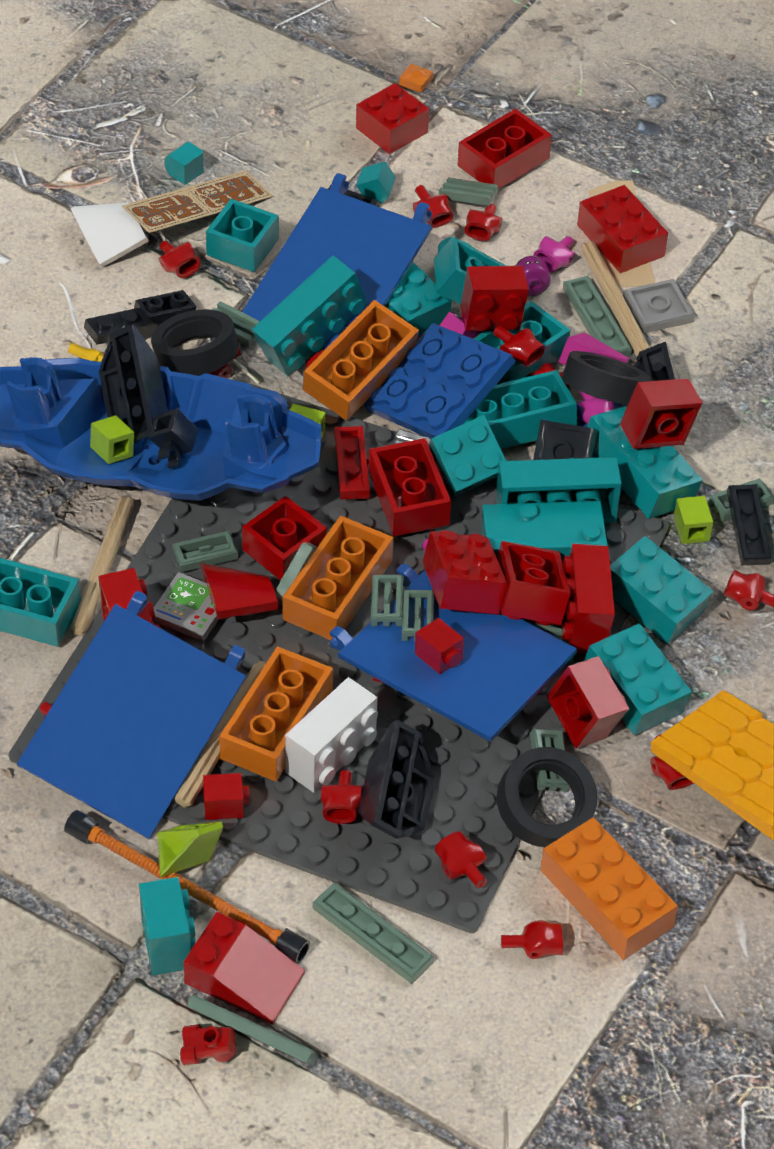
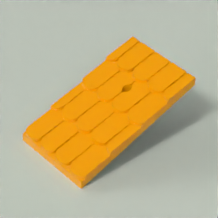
(727, 754)

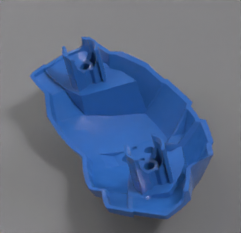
(241, 439)

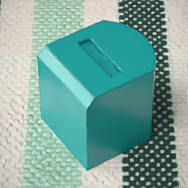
(185, 163)
(376, 181)

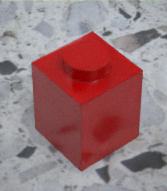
(439, 646)
(224, 796)

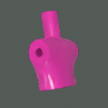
(555, 253)
(592, 406)

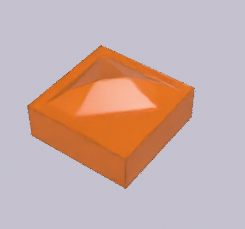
(415, 78)

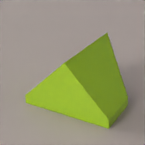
(187, 846)

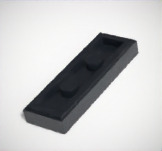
(749, 525)

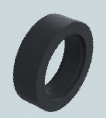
(193, 325)
(602, 376)
(565, 766)

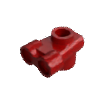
(207, 1043)

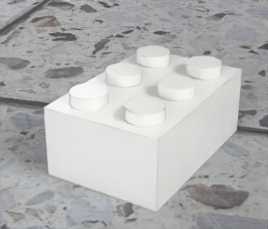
(331, 735)

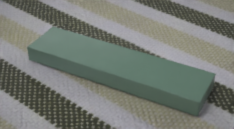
(595, 314)
(373, 933)
(252, 1030)

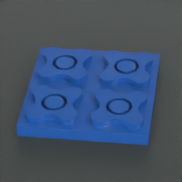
(439, 382)

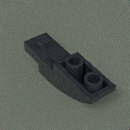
(146, 316)

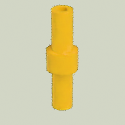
(84, 353)

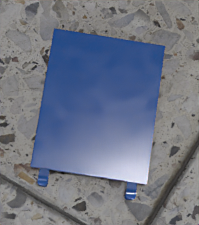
(359, 234)
(499, 672)
(132, 719)

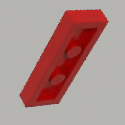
(351, 462)

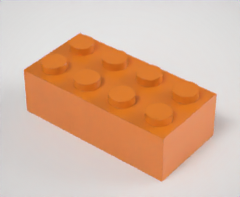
(359, 360)
(337, 577)
(274, 704)
(608, 888)

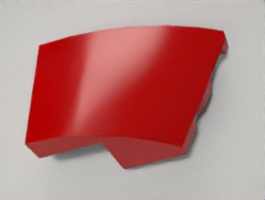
(238, 591)

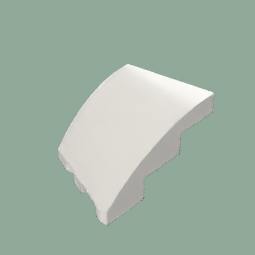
(109, 230)

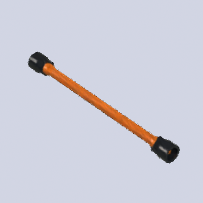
(86, 830)

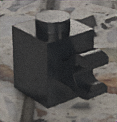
(173, 436)

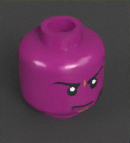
(536, 274)

